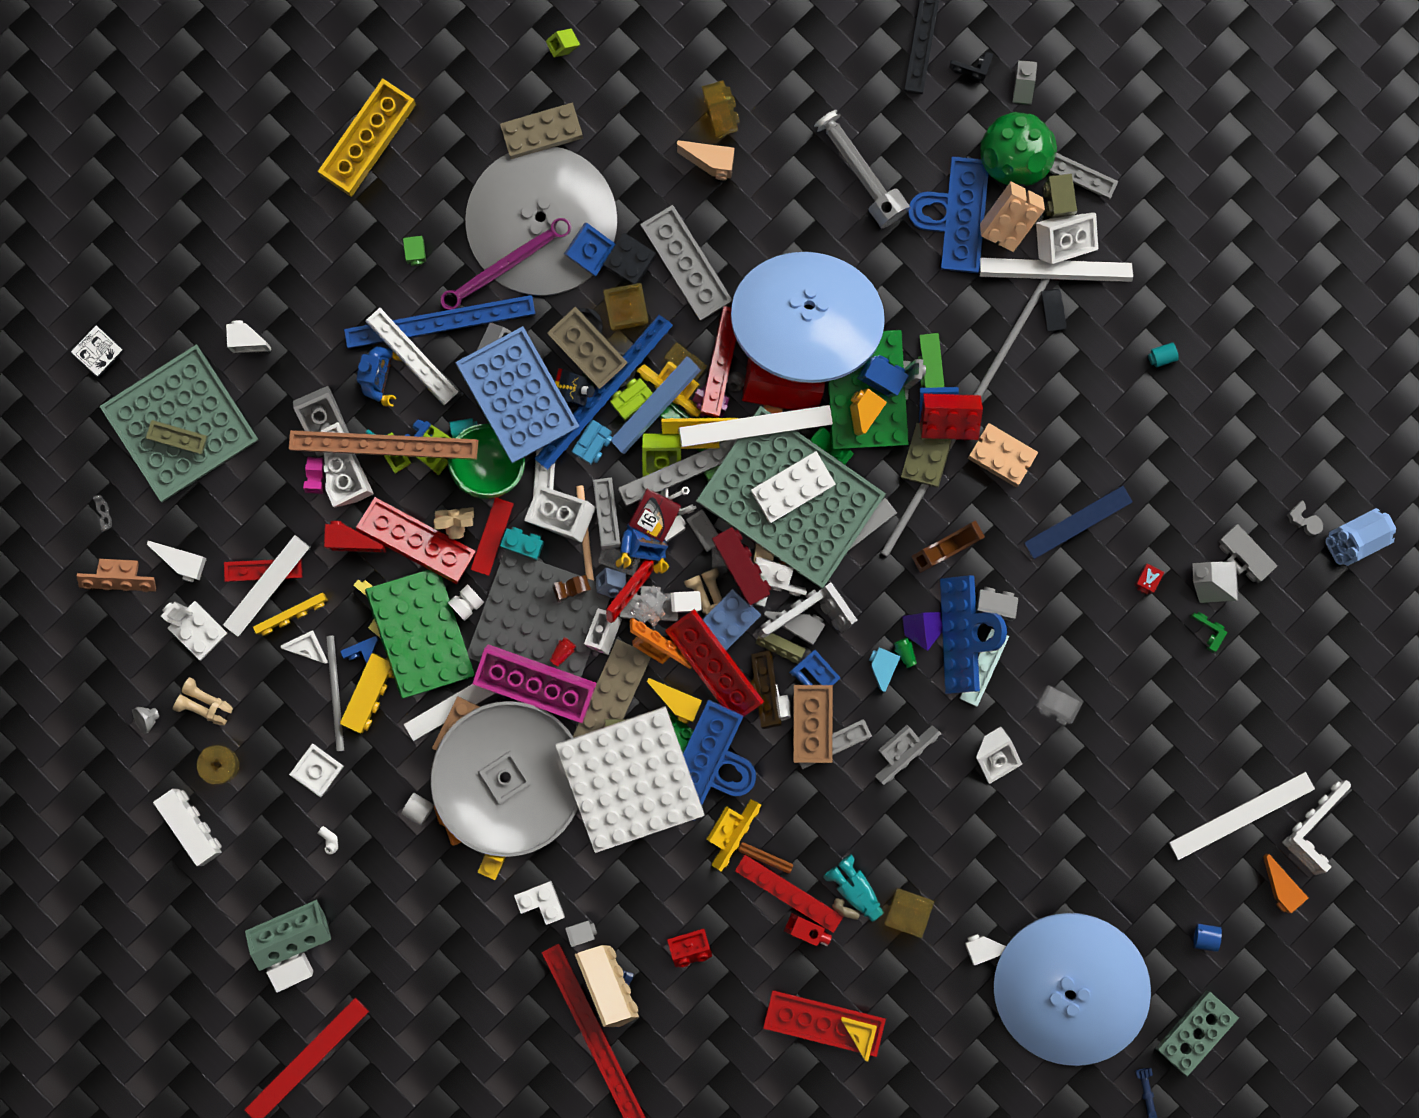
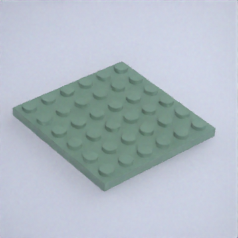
(184, 396)

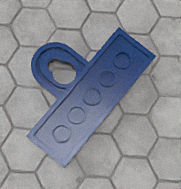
(963, 216)
(960, 634)
(709, 751)

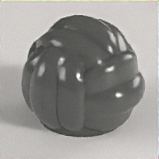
(735, 381)

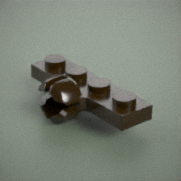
(765, 685)

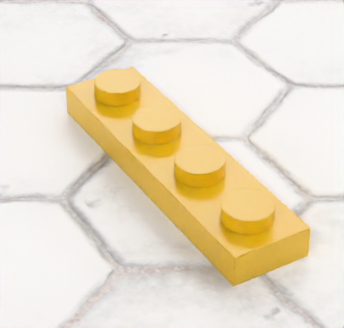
(297, 611)

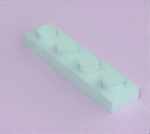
(987, 664)

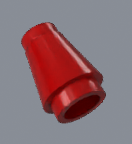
(562, 651)

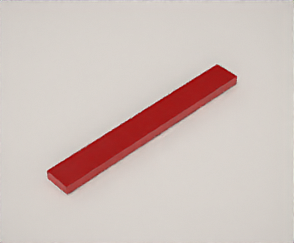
(307, 1059)

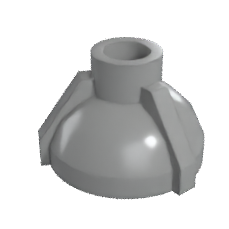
(145, 718)

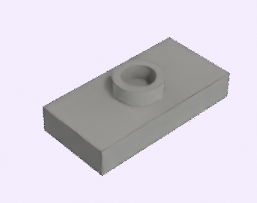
(703, 529)

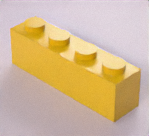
(366, 695)

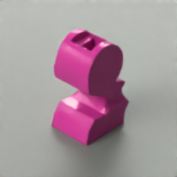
(314, 473)

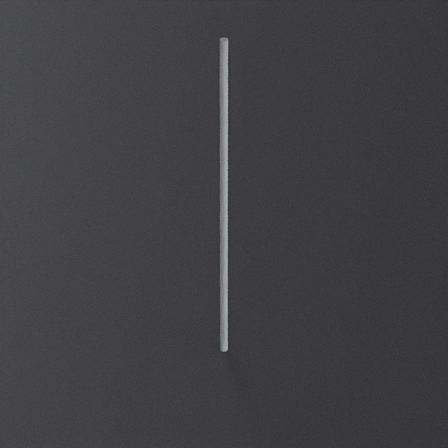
(980, 390)

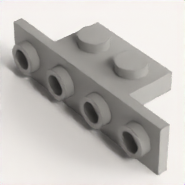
(903, 749)

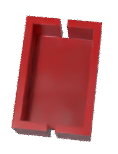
(951, 416)

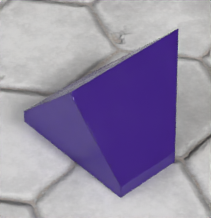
(923, 628)

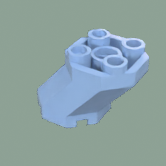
(1361, 537)

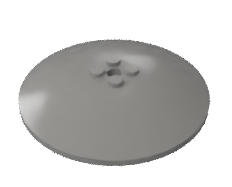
(505, 208)
(500, 815)

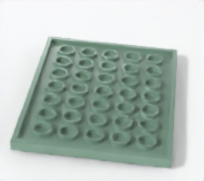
(810, 536)

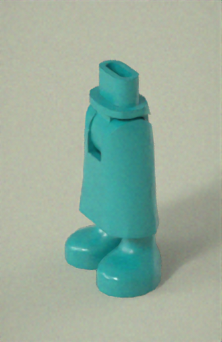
(855, 888)

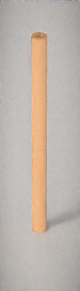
(586, 542)

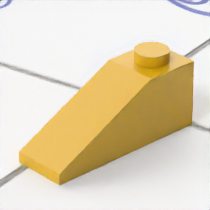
(678, 702)

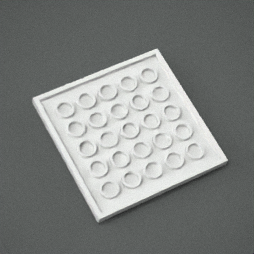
(630, 779)

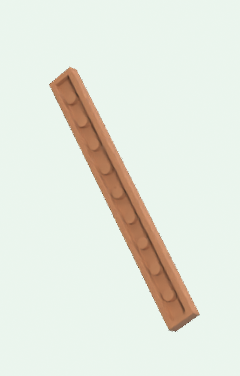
(383, 445)

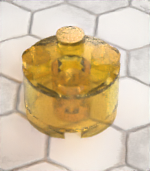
(223, 774)

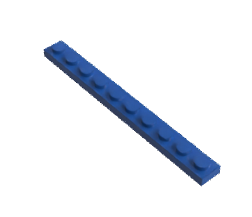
(447, 320)
(585, 414)

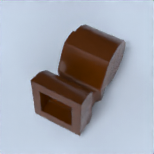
(571, 588)

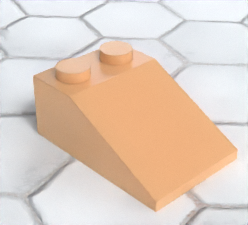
(710, 158)

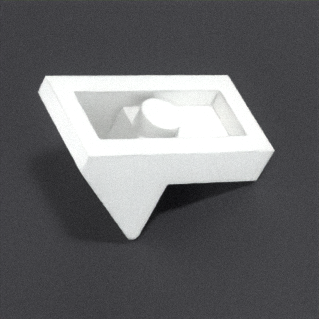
(685, 601)

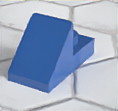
(366, 647)

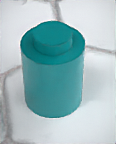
(1163, 355)
(460, 425)

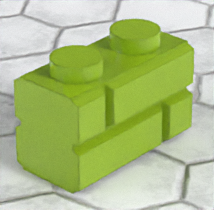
(631, 399)

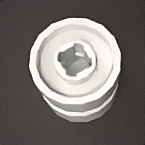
(466, 602)

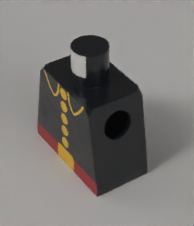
(574, 388)

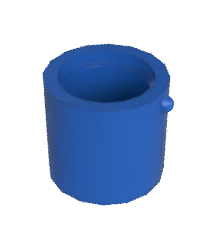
(1207, 937)

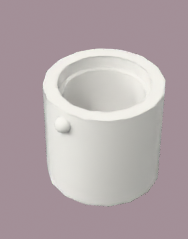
(417, 809)

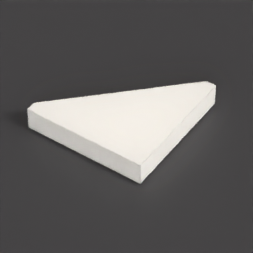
(307, 646)

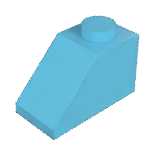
(883, 666)

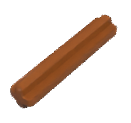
(765, 857)

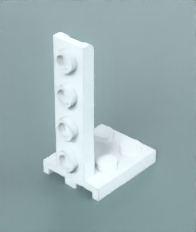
(193, 627)
(1304, 849)

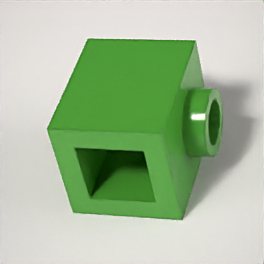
(414, 250)

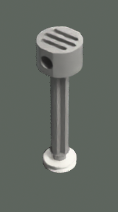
(865, 174)

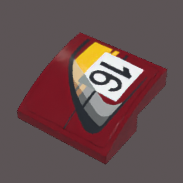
(654, 515)

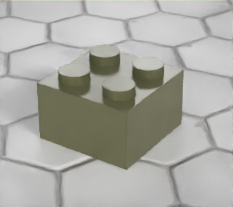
(1060, 196)

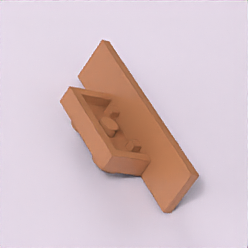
(118, 576)

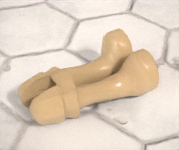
(710, 579)
(184, 703)

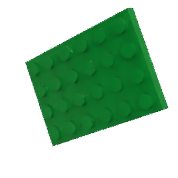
(890, 424)
(419, 633)

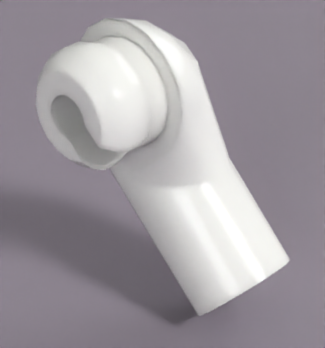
(331, 840)

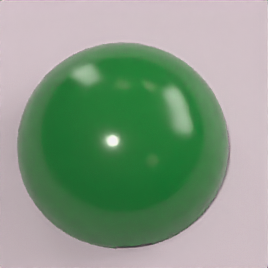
(492, 472)

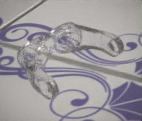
(100, 501)

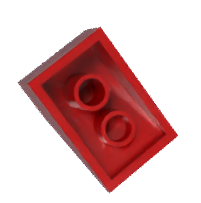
(343, 538)

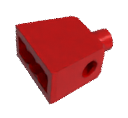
(801, 928)

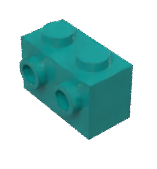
(522, 544)

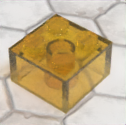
(626, 306)
(909, 912)

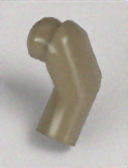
(839, 907)

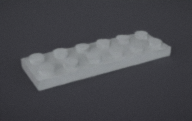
(686, 263)

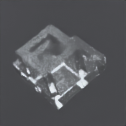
(650, 607)

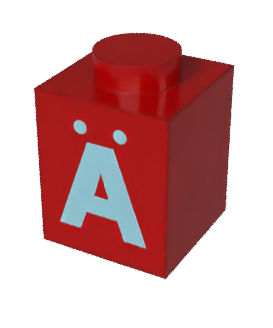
(1148, 579)

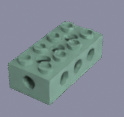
(287, 930)
(1209, 1036)

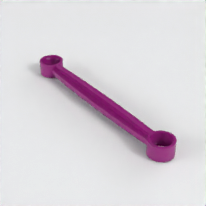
(506, 263)

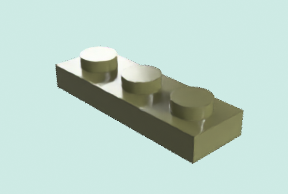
(176, 437)

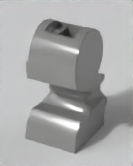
(1312, 525)

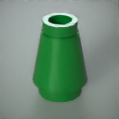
(905, 651)

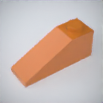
(1284, 888)

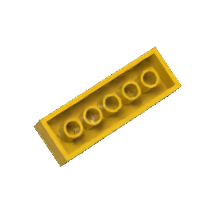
(367, 137)

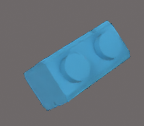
(592, 442)

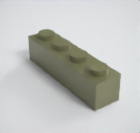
(781, 647)

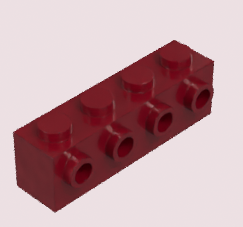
(741, 567)

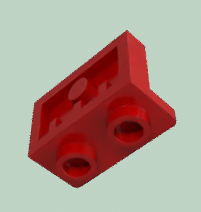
(689, 948)

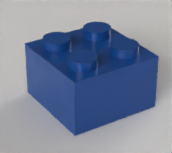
(883, 376)

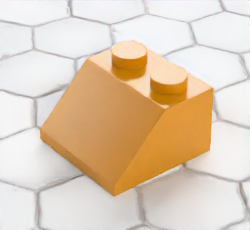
(865, 409)

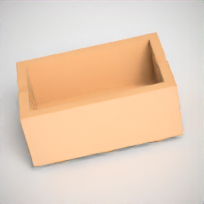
(1011, 216)
(1002, 455)

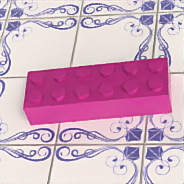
(534, 683)

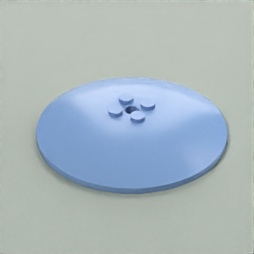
(804, 342)
(1077, 956)

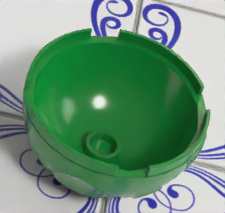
(1018, 149)

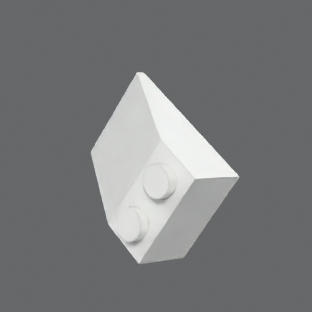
(1066, 237)
(560, 513)

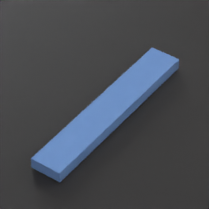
(655, 405)

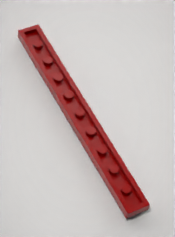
(592, 1033)

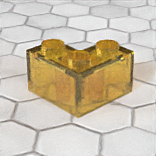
(720, 107)

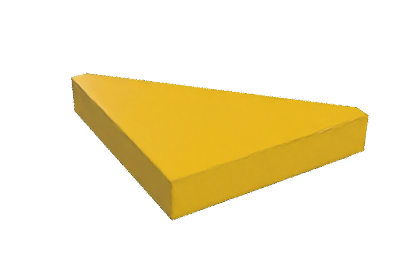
(862, 1035)

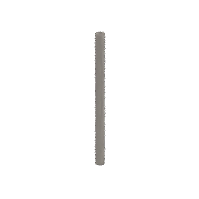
(335, 693)

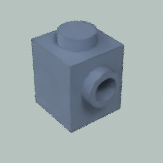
(610, 582)

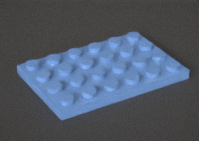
(517, 394)

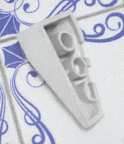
(344, 476)

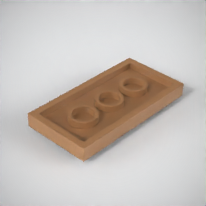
(813, 723)

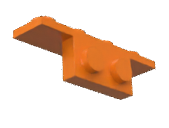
(654, 644)

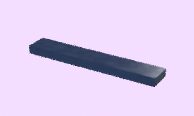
(1078, 522)

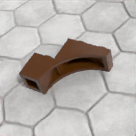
(948, 546)

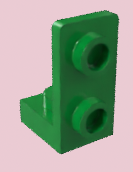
(823, 439)
(1214, 640)

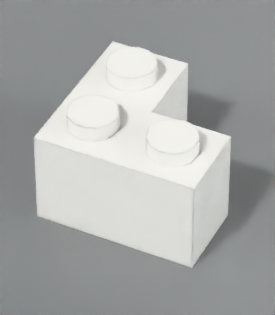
(544, 898)

